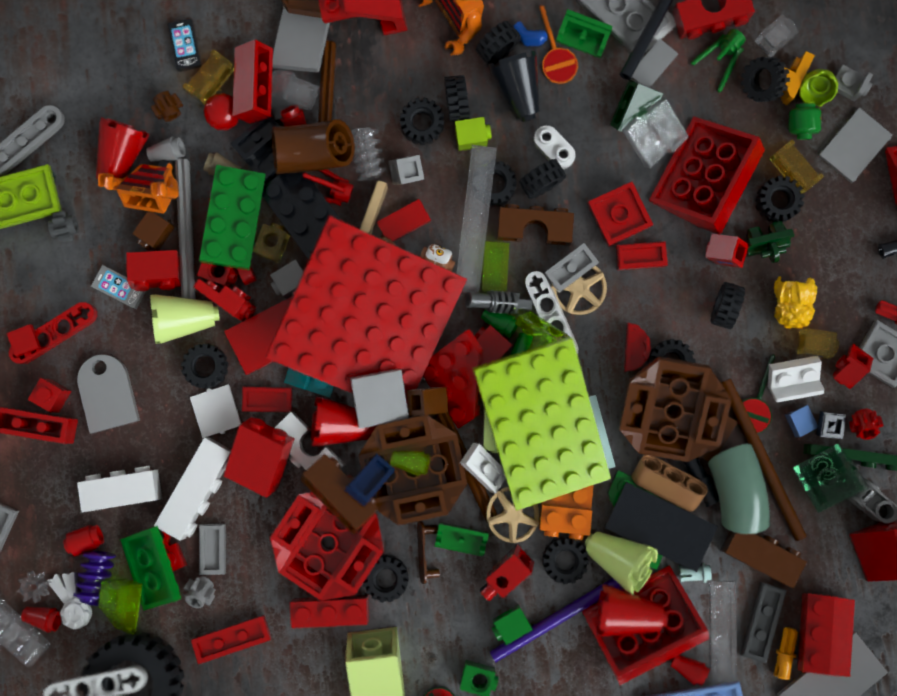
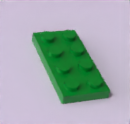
(232, 217)

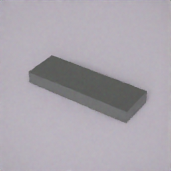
(763, 622)

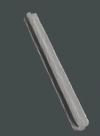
(185, 229)

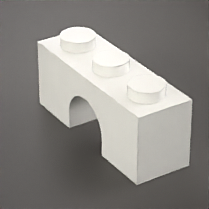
(296, 428)

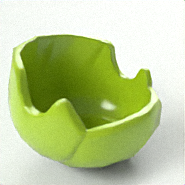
(818, 87)

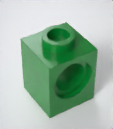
(511, 625)
(470, 670)

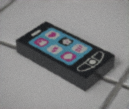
(184, 45)

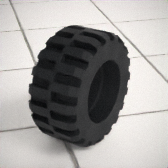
(144, 651)

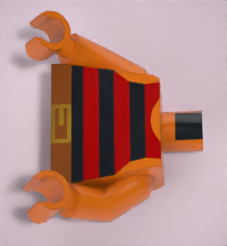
(464, 19)
(145, 188)

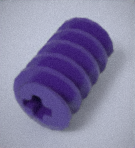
(94, 575)

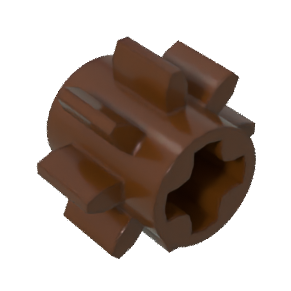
(166, 106)

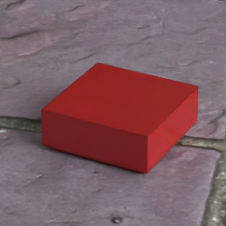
(23, 340)

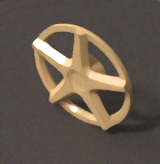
(580, 289)
(511, 517)

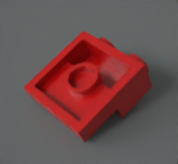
(231, 300)

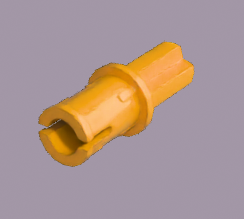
(786, 654)

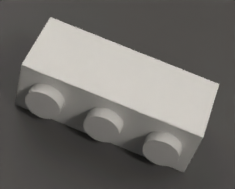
(119, 489)

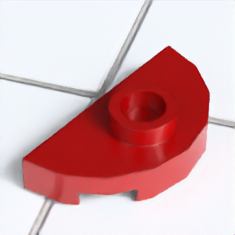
(636, 348)

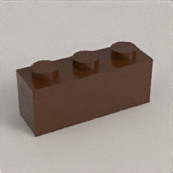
(329, 485)
(765, 556)

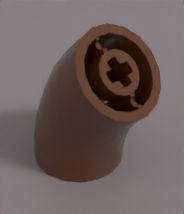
(312, 147)

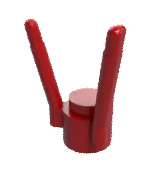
(340, 190)

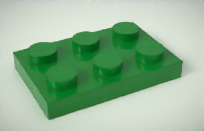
(151, 567)

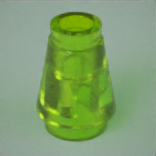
(411, 461)

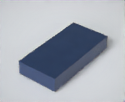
(370, 480)

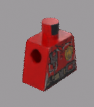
(514, 566)

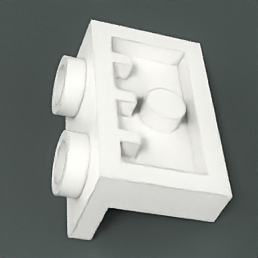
(795, 379)

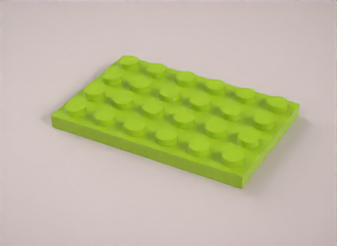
(542, 423)

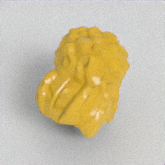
(795, 302)

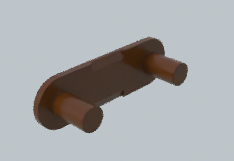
(423, 572)

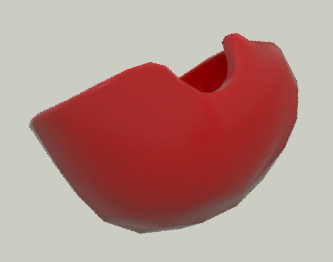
(219, 112)

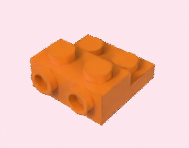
(568, 514)

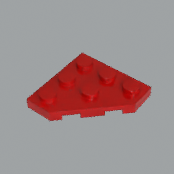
(453, 369)

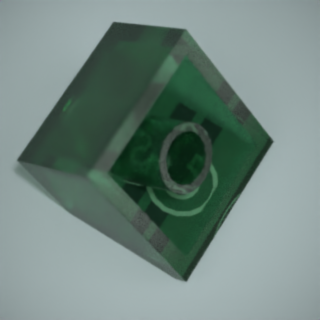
(830, 478)

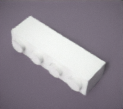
(194, 490)

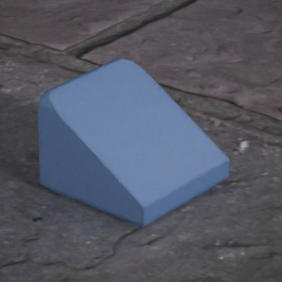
(801, 421)

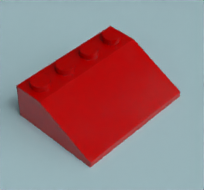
(708, 174)
(641, 652)

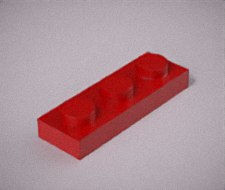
(231, 639)

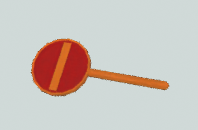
(559, 63)

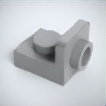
(852, 84)

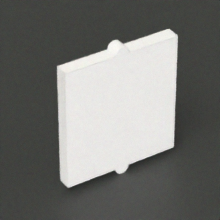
(215, 411)

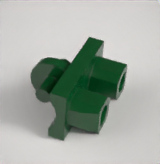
(771, 244)

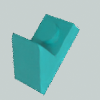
(308, 383)

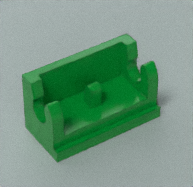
(584, 33)
(461, 539)

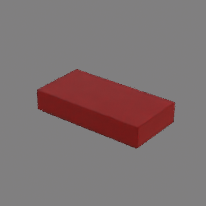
(404, 221)
(641, 255)
(267, 399)

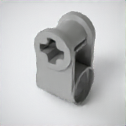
(872, 500)

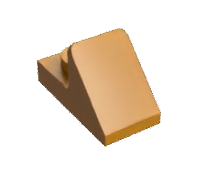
(796, 74)

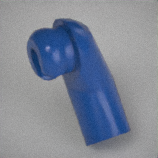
(530, 37)

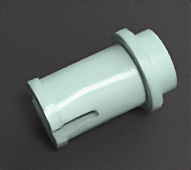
(703, 573)

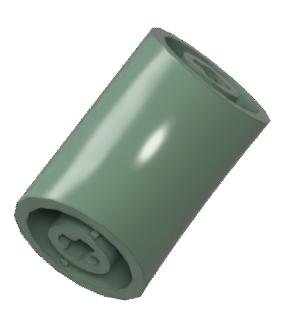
(741, 490)

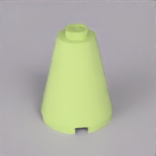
(180, 316)
(622, 559)

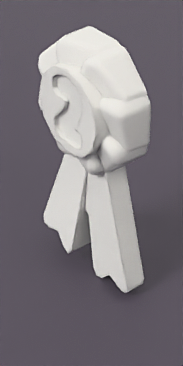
(73, 613)

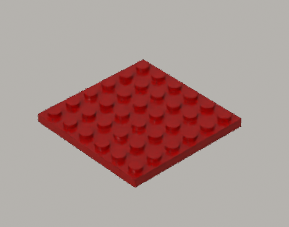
(364, 310)

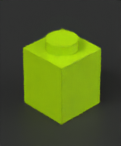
(472, 132)

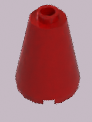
(118, 147)
(336, 424)
(627, 613)

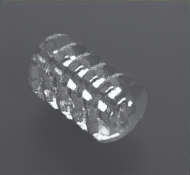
(367, 154)

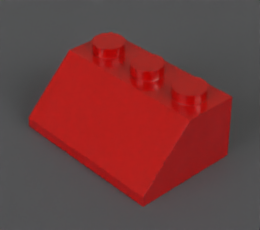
(826, 635)

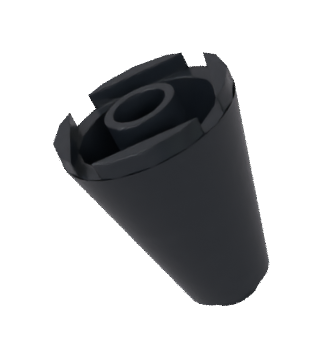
(519, 84)

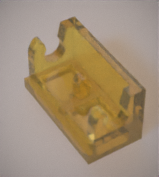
(209, 77)
(794, 165)

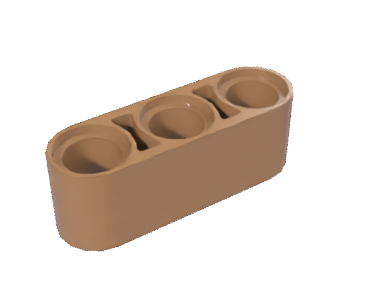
(669, 483)

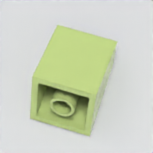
(374, 663)

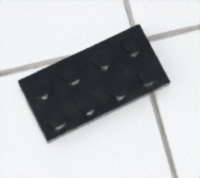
(299, 208)

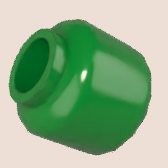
(805, 121)

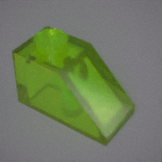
(120, 603)

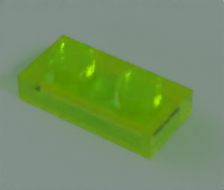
(495, 266)

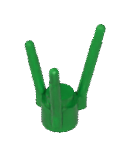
(730, 44)

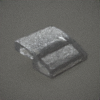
(655, 133)

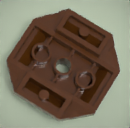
(677, 434)
(420, 497)

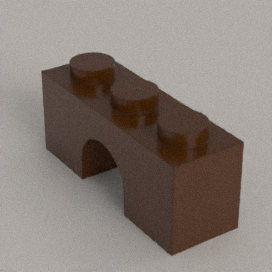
(556, 224)

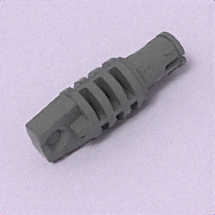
(498, 301)

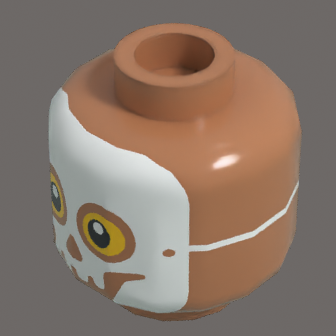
(438, 256)

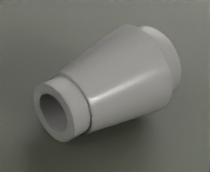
(168, 150)

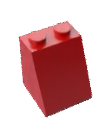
(877, 551)

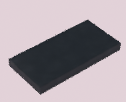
(661, 525)

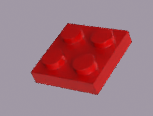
(620, 214)

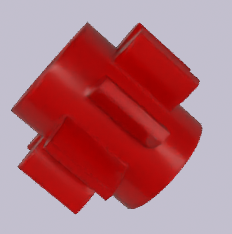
(866, 424)

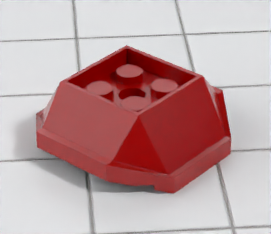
(313, 567)

